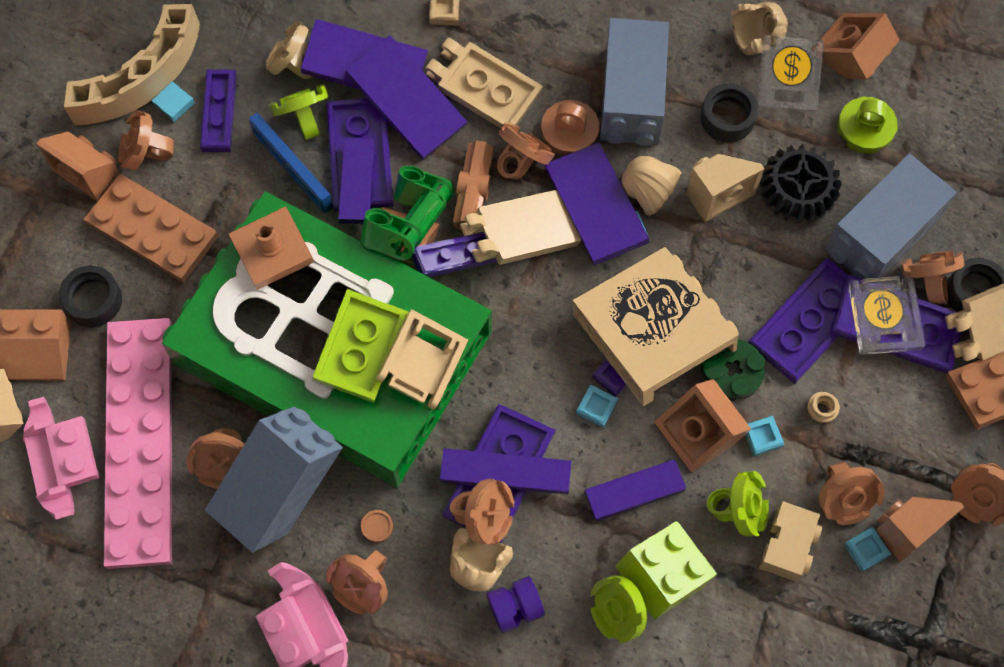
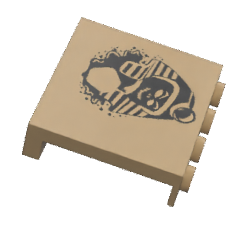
(653, 323)

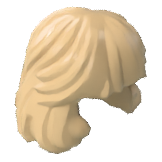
(754, 22)
(650, 182)
(477, 564)

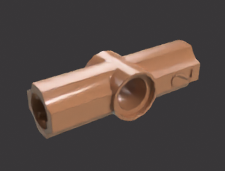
(473, 181)

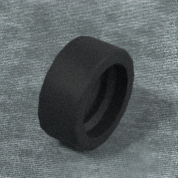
(734, 93)
(979, 266)
(81, 276)

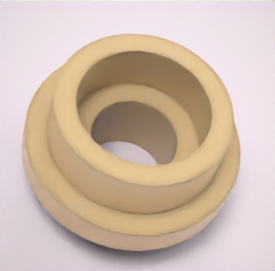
(829, 401)

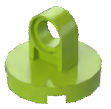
(299, 103)
(867, 125)
(746, 504)
(618, 608)

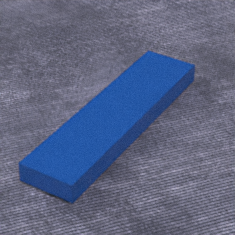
(291, 163)

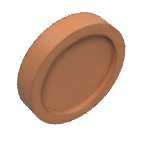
(377, 526)

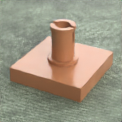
(271, 248)

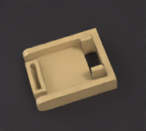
(418, 366)

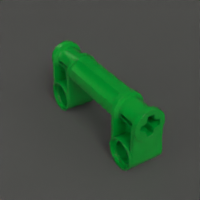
(389, 232)

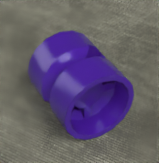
(515, 604)

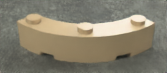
(141, 76)

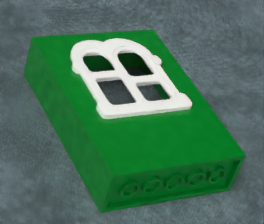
(374, 436)

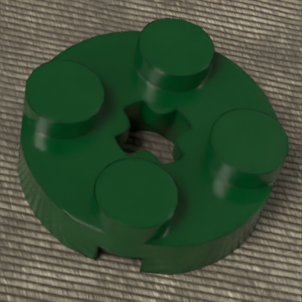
(750, 364)

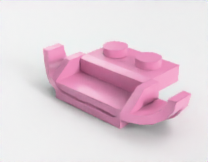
(58, 457)
(302, 623)

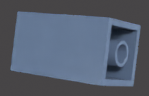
(634, 81)
(890, 219)
(273, 478)

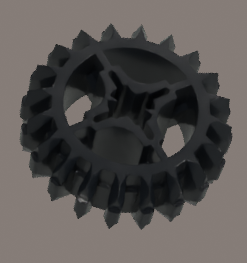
(814, 174)

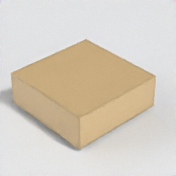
(444, 12)

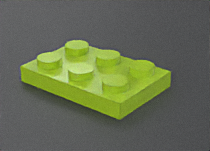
(358, 345)

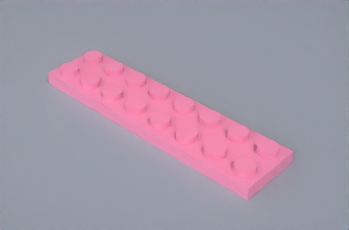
(138, 445)

